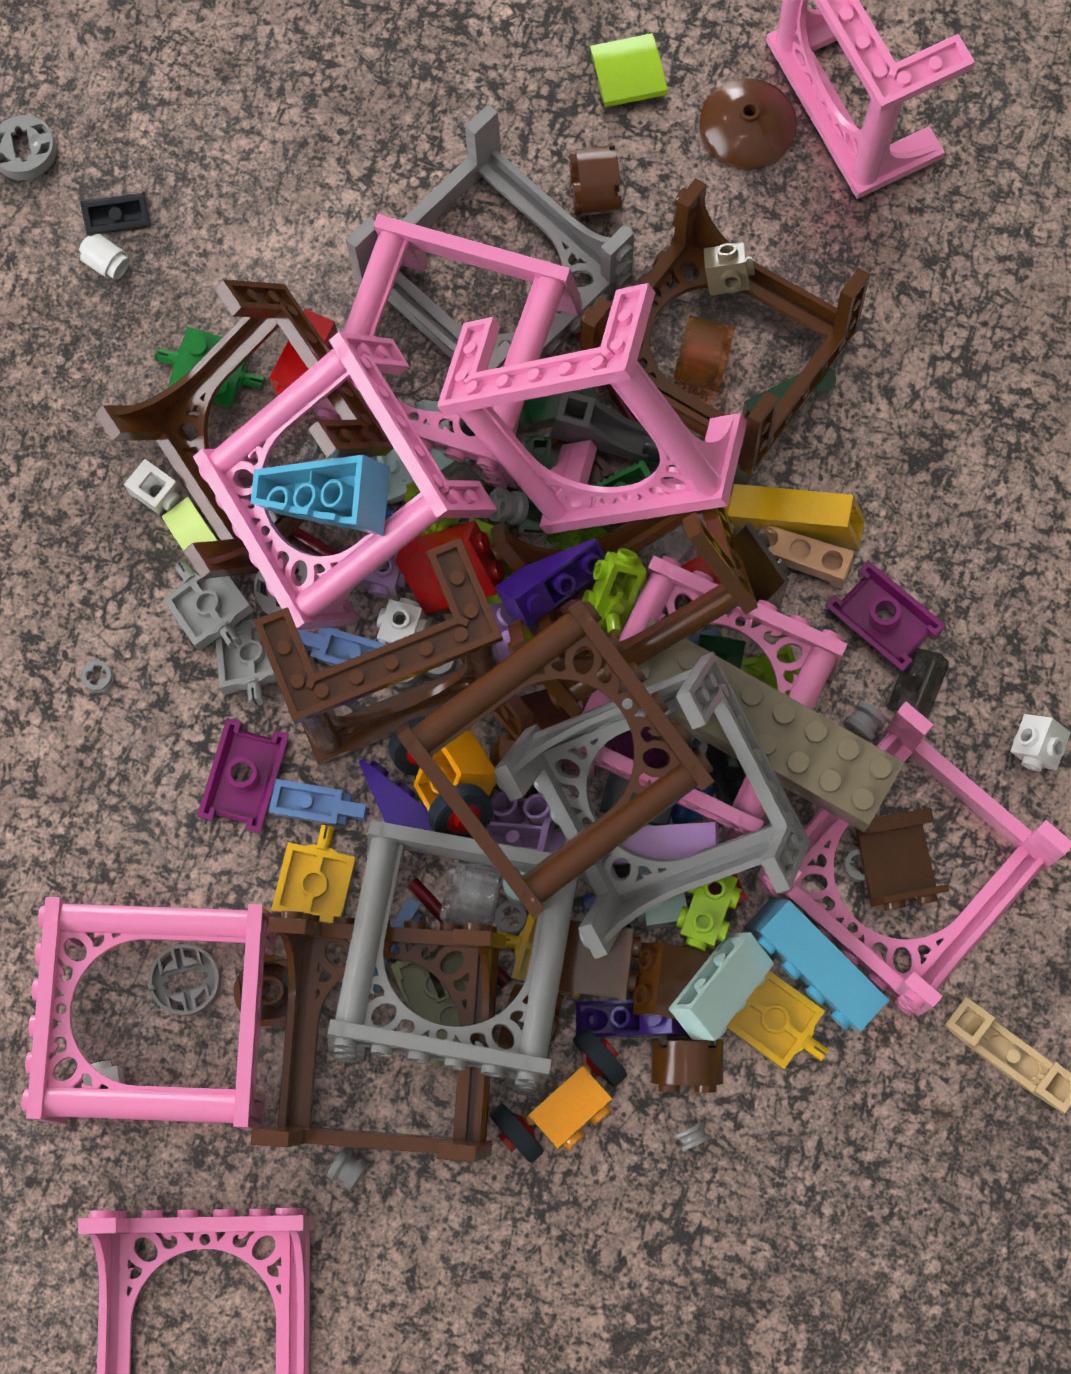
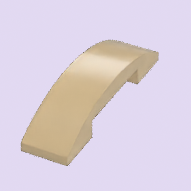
(1011, 1055)

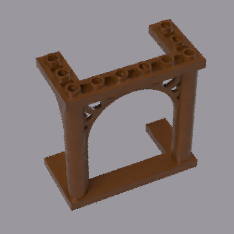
(163, 416)
(768, 418)
(713, 543)
(312, 695)
(679, 777)
(305, 949)

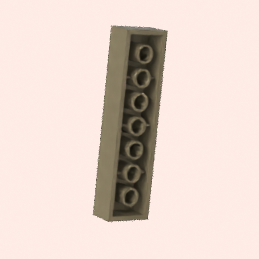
(802, 746)

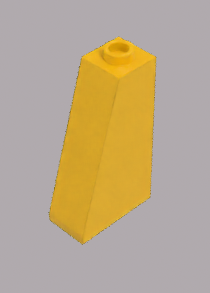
(814, 514)

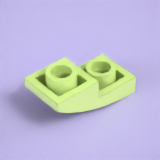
(188, 524)

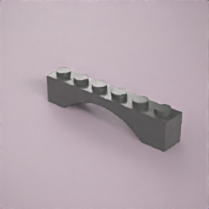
(586, 418)

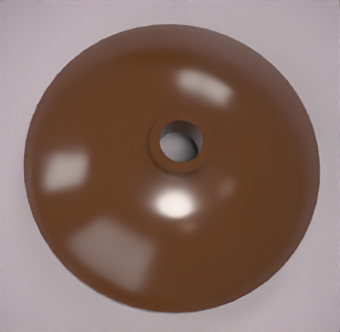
(742, 139)

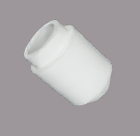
(104, 256)

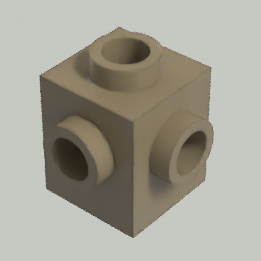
(728, 268)

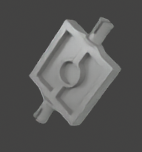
(207, 607)
(246, 665)

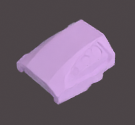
(521, 822)

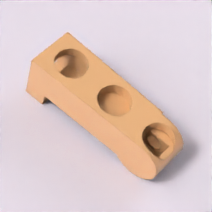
(810, 555)

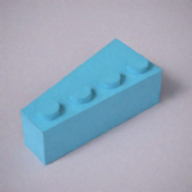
(330, 491)
(816, 963)

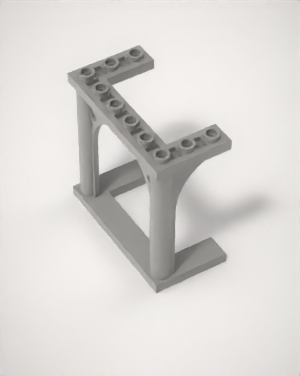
(603, 258)
(621, 900)
(353, 1028)

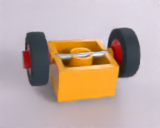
(465, 767)
(569, 1106)

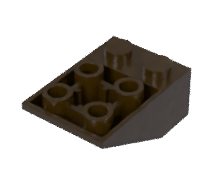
(765, 573)

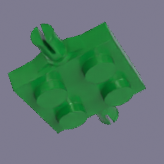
(193, 349)

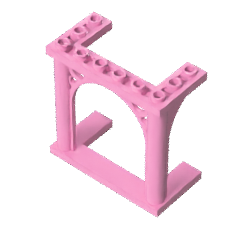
(865, 153)
(406, 246)
(232, 466)
(701, 470)
(817, 663)
(68, 926)
(918, 987)
(115, 1244)

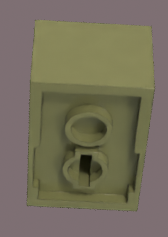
(427, 994)

